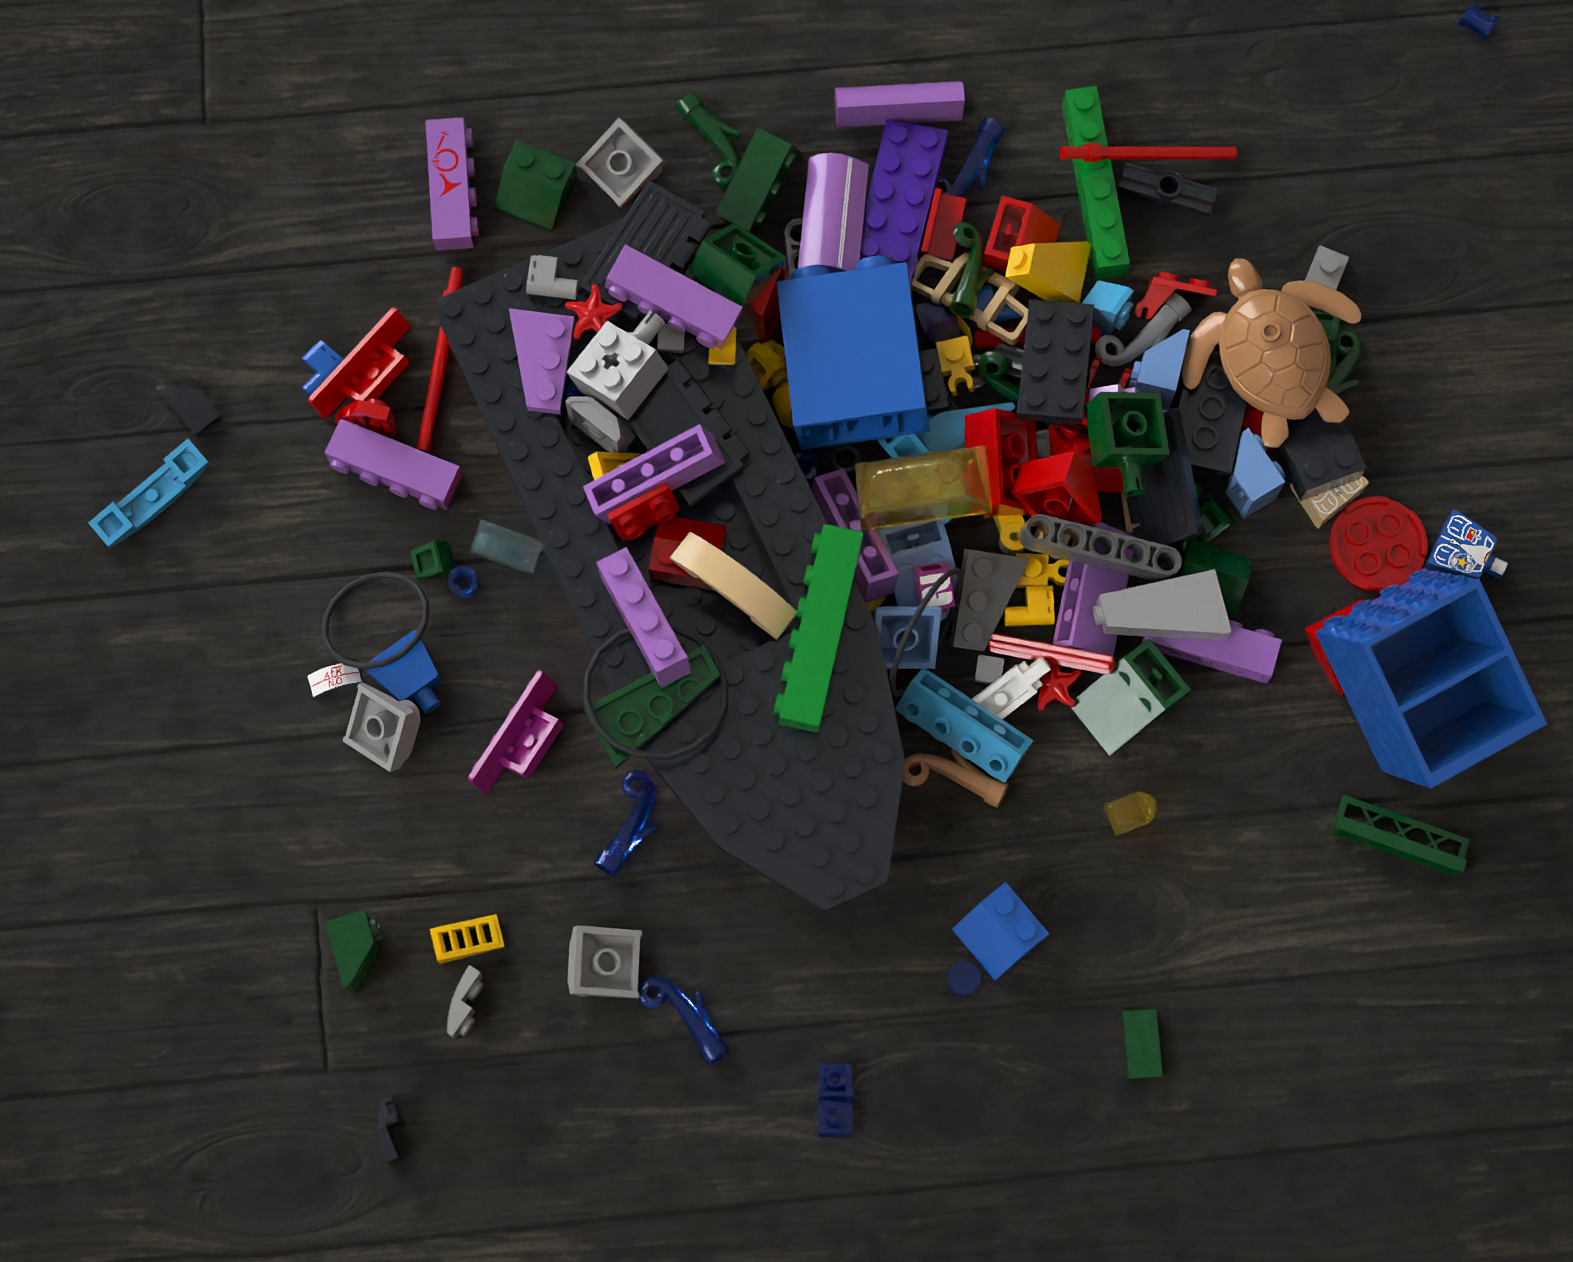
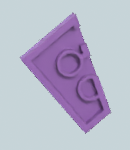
(543, 356)

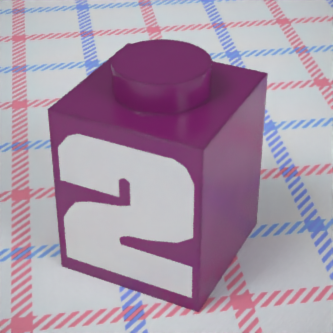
(924, 579)

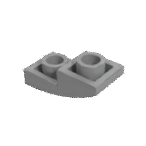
(461, 1014)

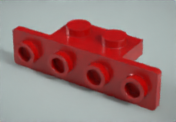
(366, 369)

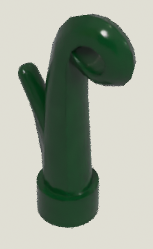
(715, 132)
(965, 298)
(1347, 365)
(1001, 385)

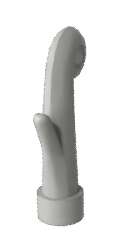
(1173, 310)

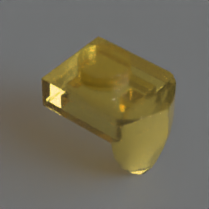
(1131, 812)

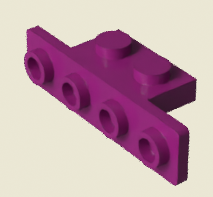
(522, 737)

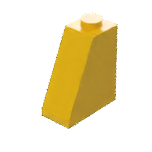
(1050, 269)

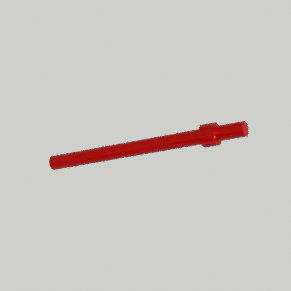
(1095, 152)
(437, 373)

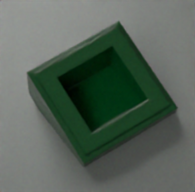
(1215, 519)
(432, 560)

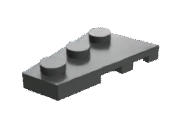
(985, 594)

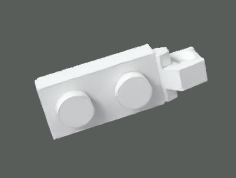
(1013, 688)

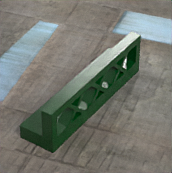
(1397, 843)

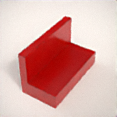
(944, 214)

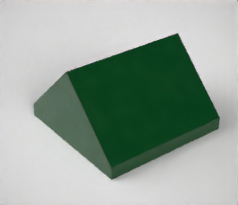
(1230, 568)

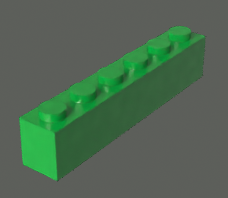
(1096, 186)
(820, 628)

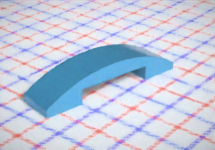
(151, 496)

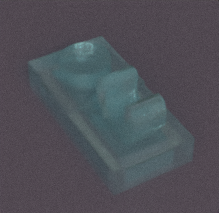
(506, 546)

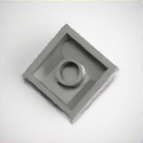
(621, 162)
(600, 424)
(382, 727)
(604, 962)

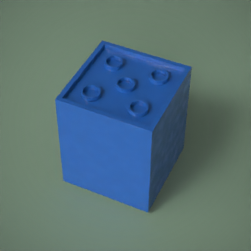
(1430, 677)

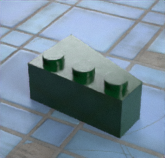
(757, 180)

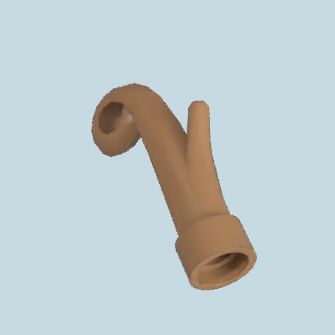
(961, 772)

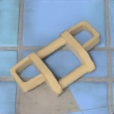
(985, 319)

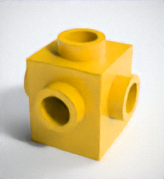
(768, 363)

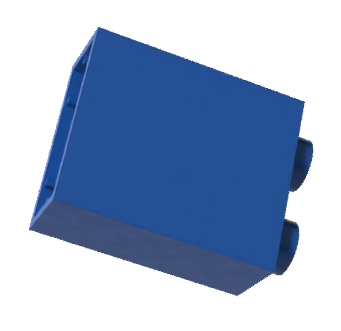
(852, 353)

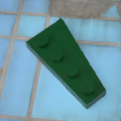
(644, 708)

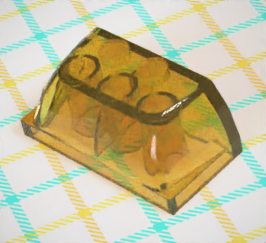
(923, 487)

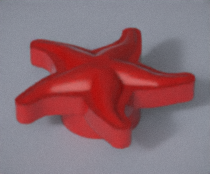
(592, 313)
(1056, 687)

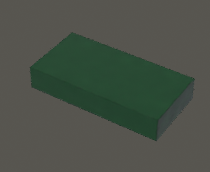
(1142, 1044)

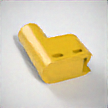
(1038, 608)

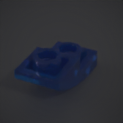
(835, 1100)

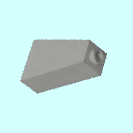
(1167, 609)

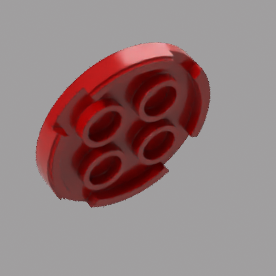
(1377, 543)

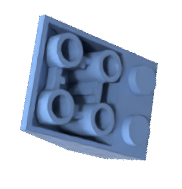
(916, 546)

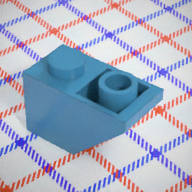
(1110, 305)

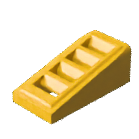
(470, 950)

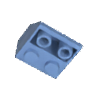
(1253, 477)

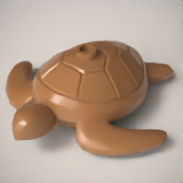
(1273, 349)

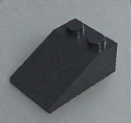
(1319, 456)

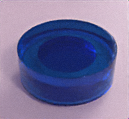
(963, 978)

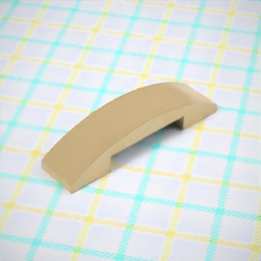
(734, 583)

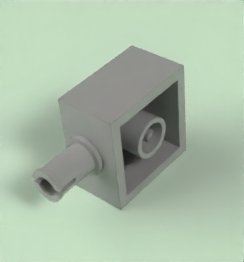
(620, 366)

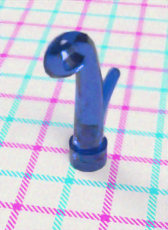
(978, 160)
(632, 831)
(695, 1017)

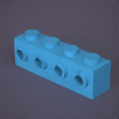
(963, 725)

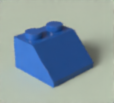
(1000, 931)

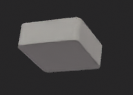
(670, 340)
(988, 669)

